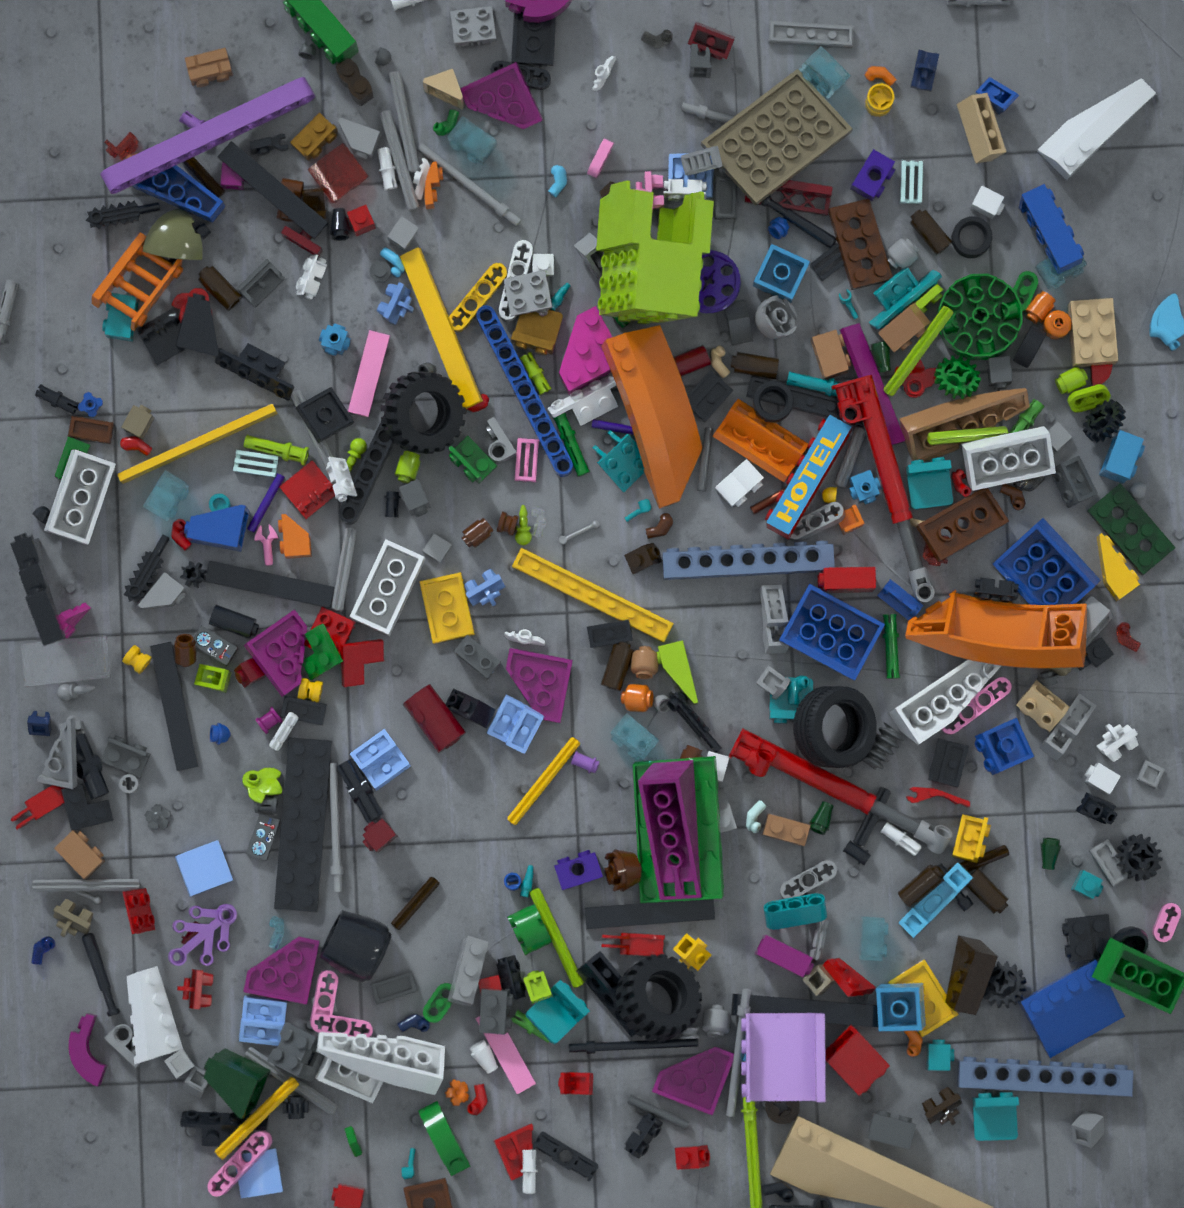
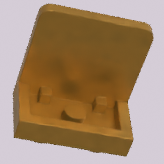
(537, 331)

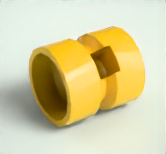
(879, 99)

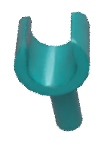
(848, 303)
(644, 506)
(408, 1172)

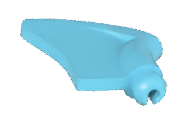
(1168, 322)

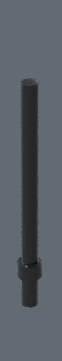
(590, 1046)

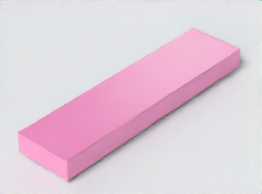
(369, 373)
(510, 1060)

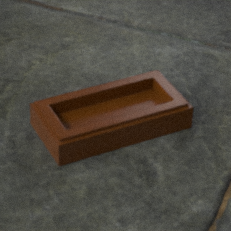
(91, 429)

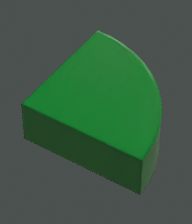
(352, 1140)

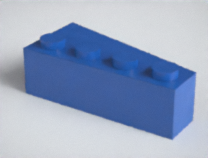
(184, 192)
(1051, 228)

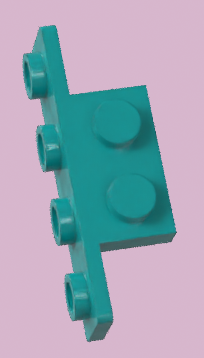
(899, 293)

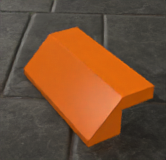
(760, 441)

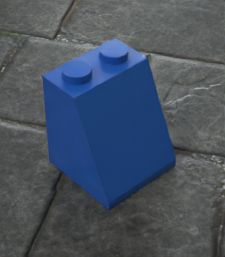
(219, 528)

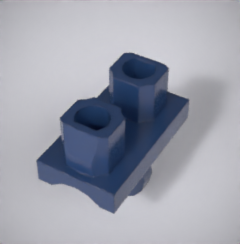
(924, 70)

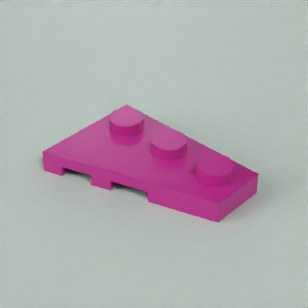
(71, 617)

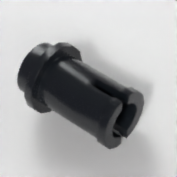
(392, 503)
(857, 853)

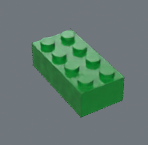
(323, 28)
(1139, 976)

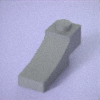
(774, 618)
(1068, 727)

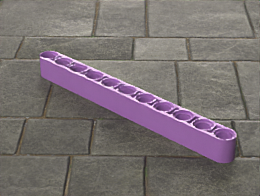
(207, 135)

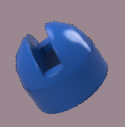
(512, 877)

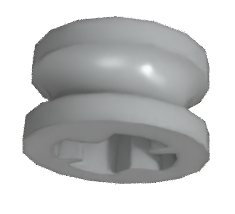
(134, 779)
(690, 1033)

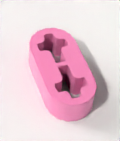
(600, 158)
(1171, 925)

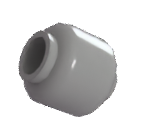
(903, 253)
(716, 1021)

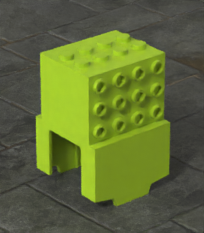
(648, 276)

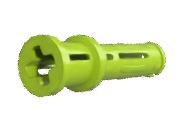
(286, 451)

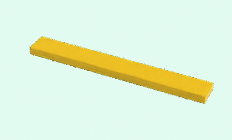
(440, 326)
(197, 443)
(592, 594)

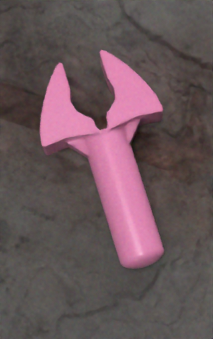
(267, 547)

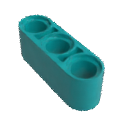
(795, 911)

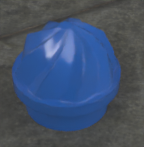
(778, 227)
(219, 733)

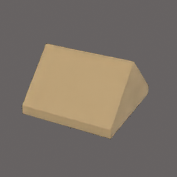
(444, 87)

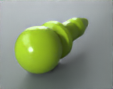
(358, 447)
(523, 535)

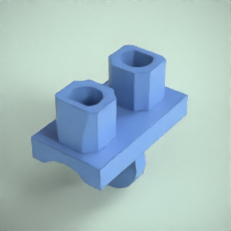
(398, 304)
(486, 591)

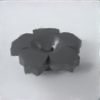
(158, 817)

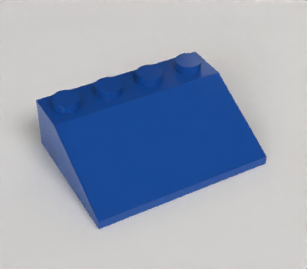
(1046, 568)
(832, 632)
(1071, 1009)

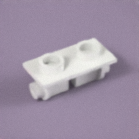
(677, 191)
(306, 283)
(339, 473)

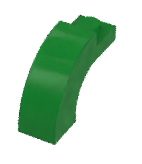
(443, 1138)

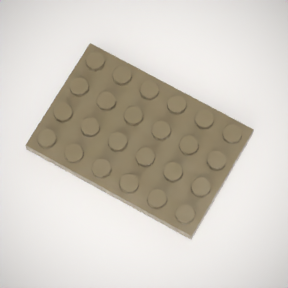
(777, 136)

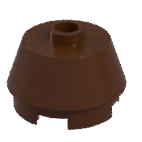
(622, 870)

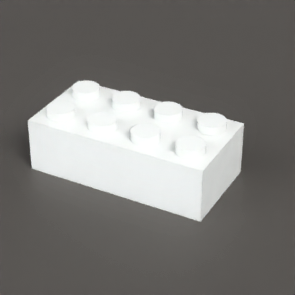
(1008, 458)
(79, 497)
(387, 587)

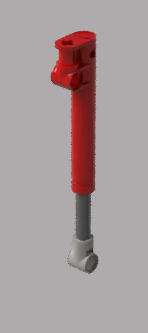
(864, 400)
(762, 754)

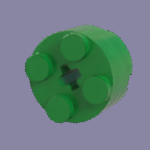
(529, 929)

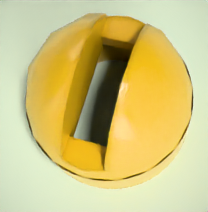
(829, 494)

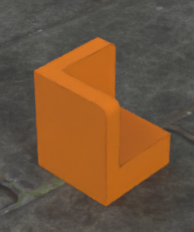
(851, 521)

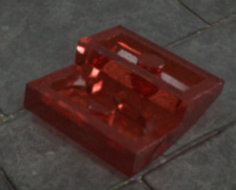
(338, 173)

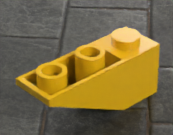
(1115, 573)

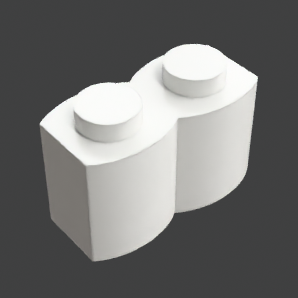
(739, 484)

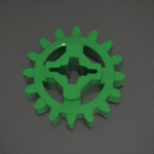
(957, 377)

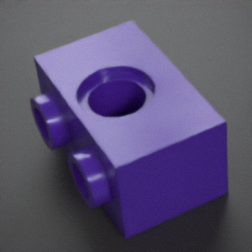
(875, 163)
(591, 870)

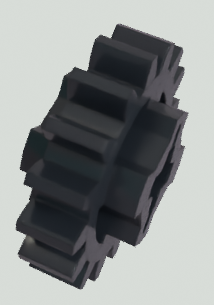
(1104, 421)
(1145, 851)
(1011, 986)

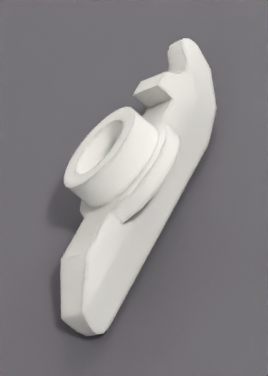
(603, 72)
(420, 178)
(524, 637)

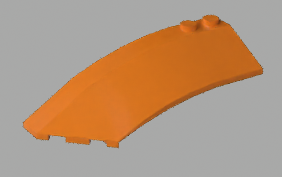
(656, 409)
(1004, 632)

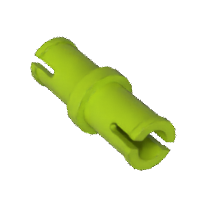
(535, 373)

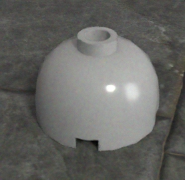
(776, 318)

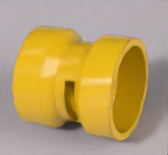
(137, 659)
(315, 690)

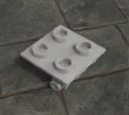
(473, 26)
(528, 293)

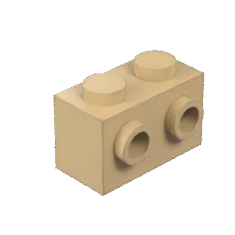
(1042, 706)

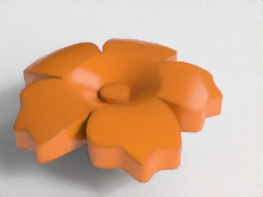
(457, 1092)

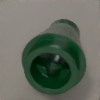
(881, 354)
(821, 820)
(1049, 851)

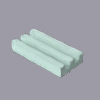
(911, 164)
(239, 453)

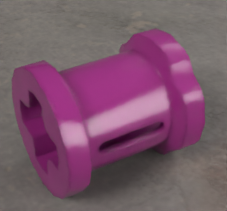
(269, 720)

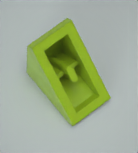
(213, 678)

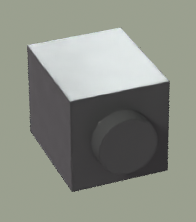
(999, 372)

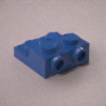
(1003, 746)

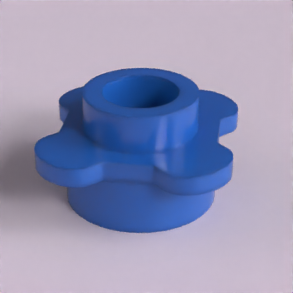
(96, 403)

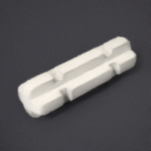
(283, 731)

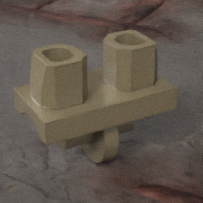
(69, 922)

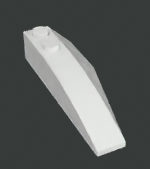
(1093, 128)
(942, 700)
(396, 1061)

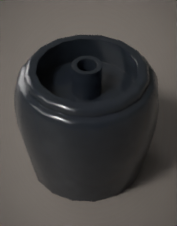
(356, 945)

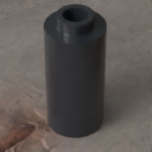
(233, 622)

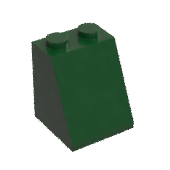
(236, 1080)

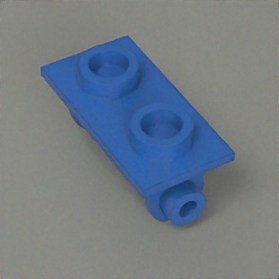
(900, 600)

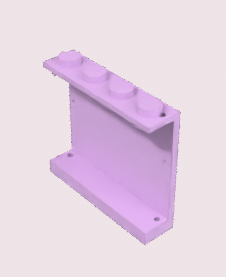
(783, 1057)

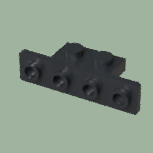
(258, 368)
(216, 1126)

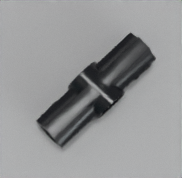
(89, 768)
(360, 790)

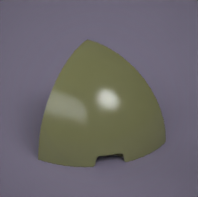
(174, 237)

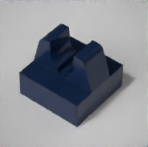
(39, 725)

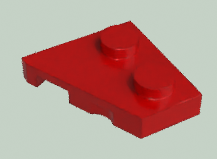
(847, 978)
(511, 1150)

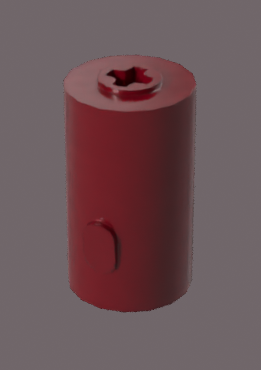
(434, 718)

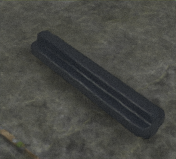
(871, 819)

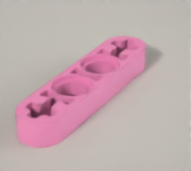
(977, 708)
(241, 1165)

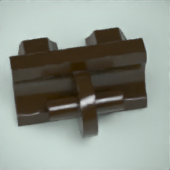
(935, 1112)

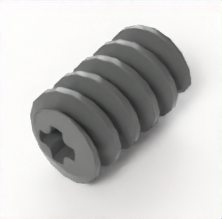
(882, 746)

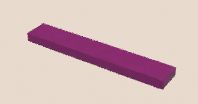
(864, 366)

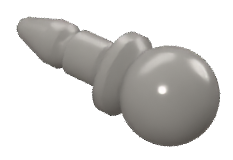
(67, 692)

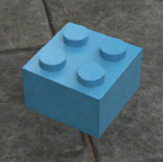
(781, 273)
(1121, 457)
(901, 1007)

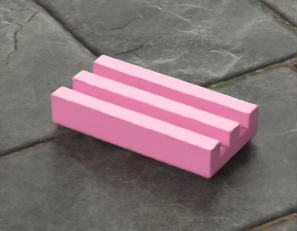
(525, 478)

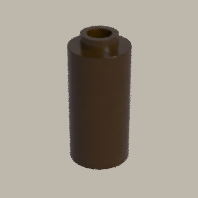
(930, 231)
(219, 287)
(755, 365)
(617, 666)
(921, 885)
(987, 892)

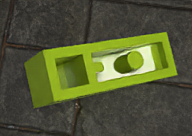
(676, 665)

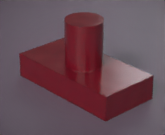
(302, 240)

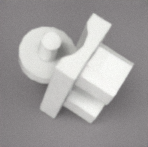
(1115, 738)

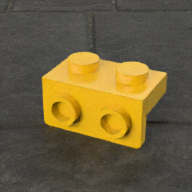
(970, 838)

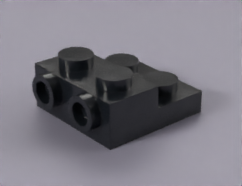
(1086, 937)

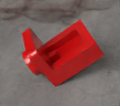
(576, 1083)
(692, 1157)

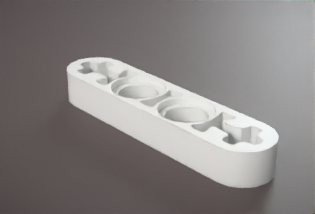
(516, 254)

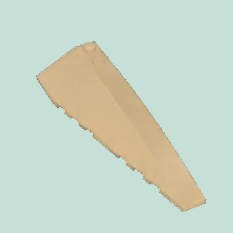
(848, 1171)

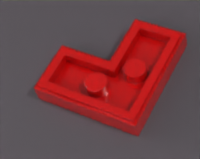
(355, 656)

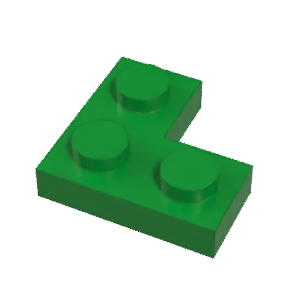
(325, 653)

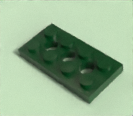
(1116, 529)

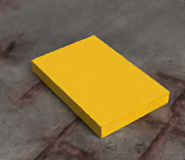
(446, 608)
(936, 1010)

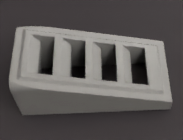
(700, 161)

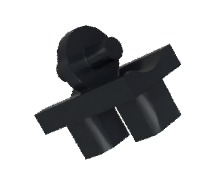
(1097, 809)

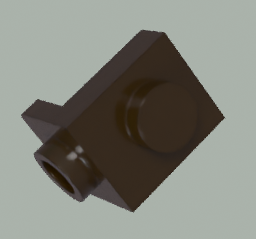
(315, 200)
(643, 558)

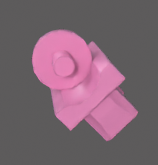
(653, 182)

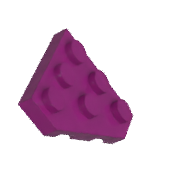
(503, 97)
(281, 652)
(541, 681)
(286, 972)
(696, 1080)

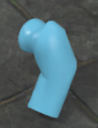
(560, 180)
(395, 260)

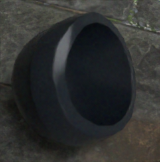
(1133, 937)

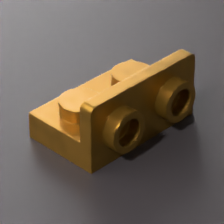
(314, 137)

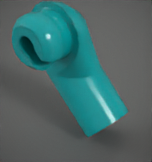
(796, 687)

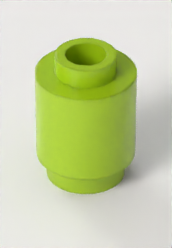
(1071, 380)
(407, 467)

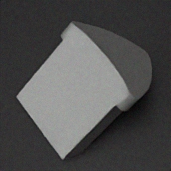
(773, 682)

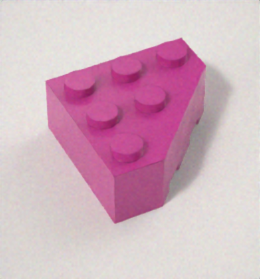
(584, 356)

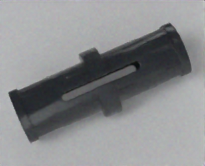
(57, 399)

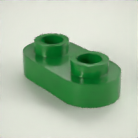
(1026, 293)
(438, 1002)

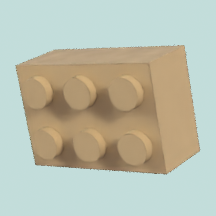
(1092, 332)

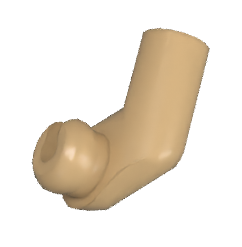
(716, 361)

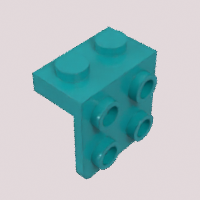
(929, 483)
(780, 710)
(557, 1014)
(995, 1116)

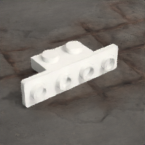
(588, 402)

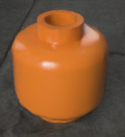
(1054, 331)
(637, 698)

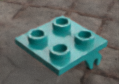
(623, 462)

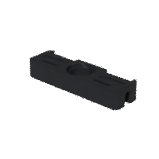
(553, 1147)

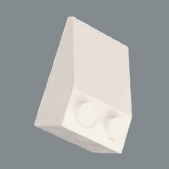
(348, 1080)

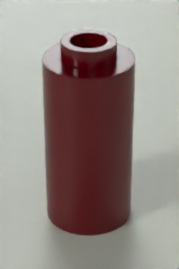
(692, 360)

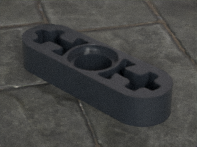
(536, 73)

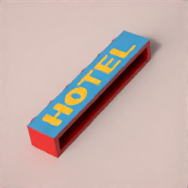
(808, 477)

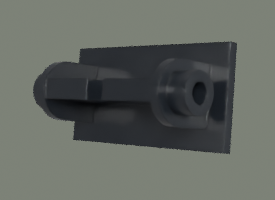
(1004, 592)
(510, 968)
(650, 1129)

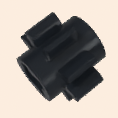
(190, 579)
(295, 1107)

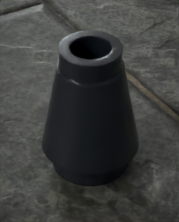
(339, 225)

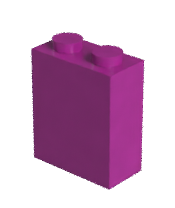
(784, 956)

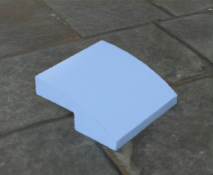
(677, 172)
(515, 724)
(380, 759)
(204, 868)
(262, 1020)
(262, 1177)

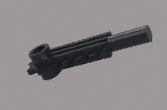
(121, 213)
(146, 569)
(678, 703)

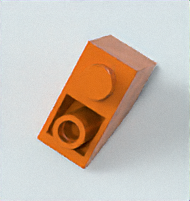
(295, 541)

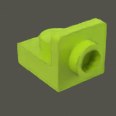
(537, 986)

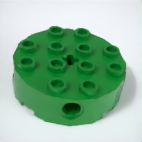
(991, 299)

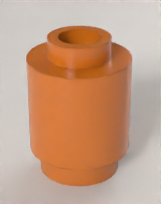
(1040, 307)

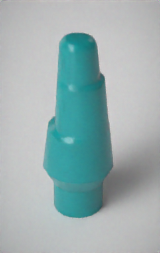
(558, 298)
(526, 885)

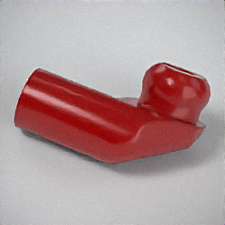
(960, 487)

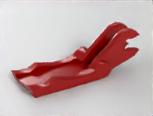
(925, 793)
(41, 805)
(638, 944)

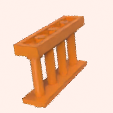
(116, 279)

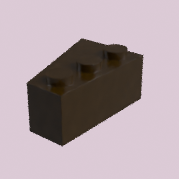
(969, 975)

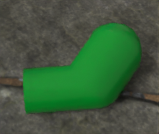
(447, 126)

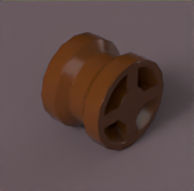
(507, 523)

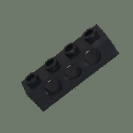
(603, 981)

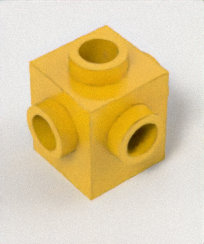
(692, 952)

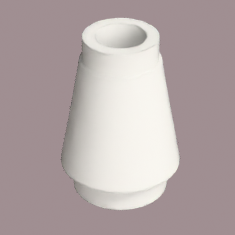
(483, 1055)

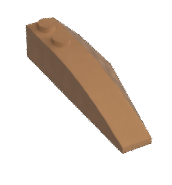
(961, 414)

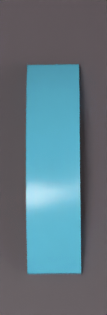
(935, 901)

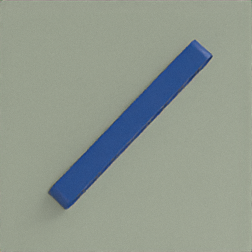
(521, 381)

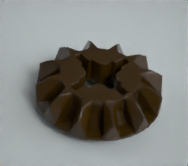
(786, 1116)

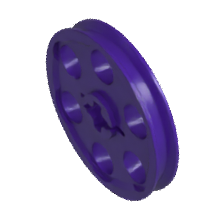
(720, 281)

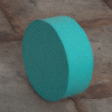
(219, 502)

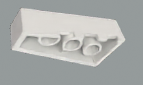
(151, 1016)

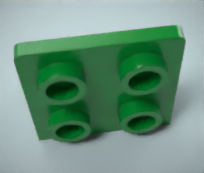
(472, 459)

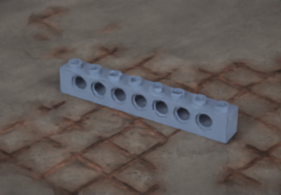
(673, 571)
(1121, 1087)

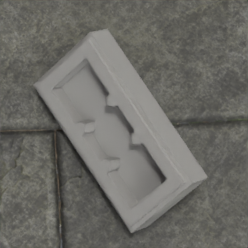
(1105, 857)

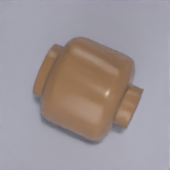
(644, 663)

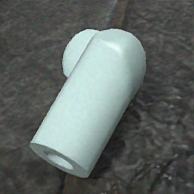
(752, 816)

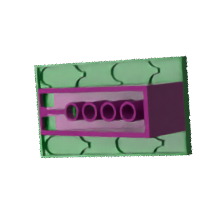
(678, 829)

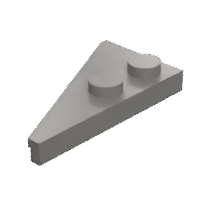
(62, 763)

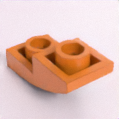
(432, 180)

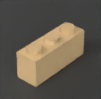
(981, 128)

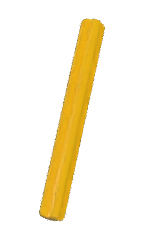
(543, 781)
(256, 1118)

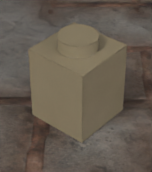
(138, 421)
(819, 980)

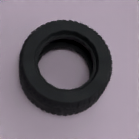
(860, 729)

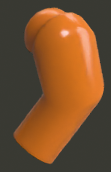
(880, 72)
(915, 1043)

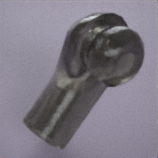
(659, 40)
(1029, 484)

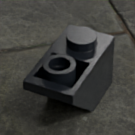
(470, 708)

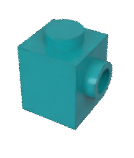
(1087, 885)
(939, 1055)

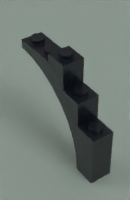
(38, 597)

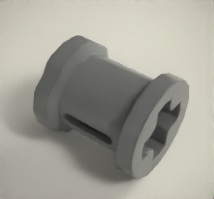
(269, 804)

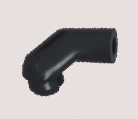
(780, 1189)

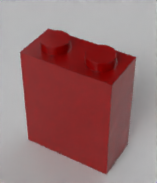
(847, 579)
(855, 1060)

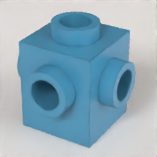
(334, 347)
(864, 479)

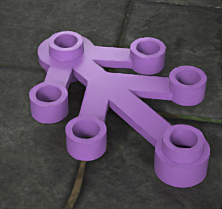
(205, 933)

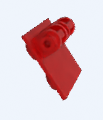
(308, 489)
(336, 625)
(139, 911)

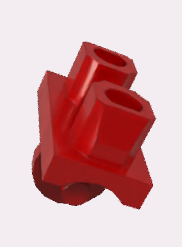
(198, 980)

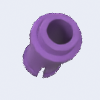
(190, 120)
(585, 762)

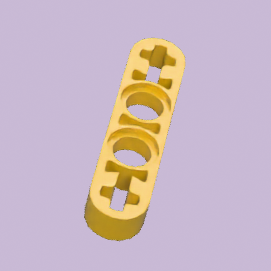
(480, 299)

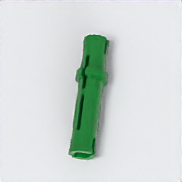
(571, 444)
(891, 646)

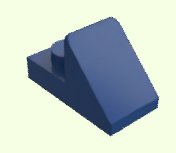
(999, 95)

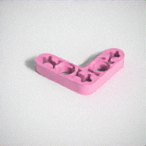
(326, 1013)

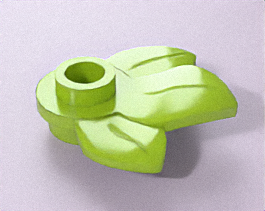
(265, 783)

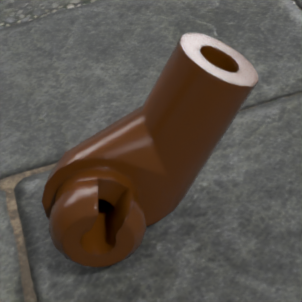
(1016, 496)
(662, 528)

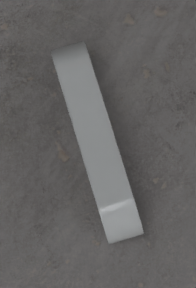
(827, 509)
(825, 877)

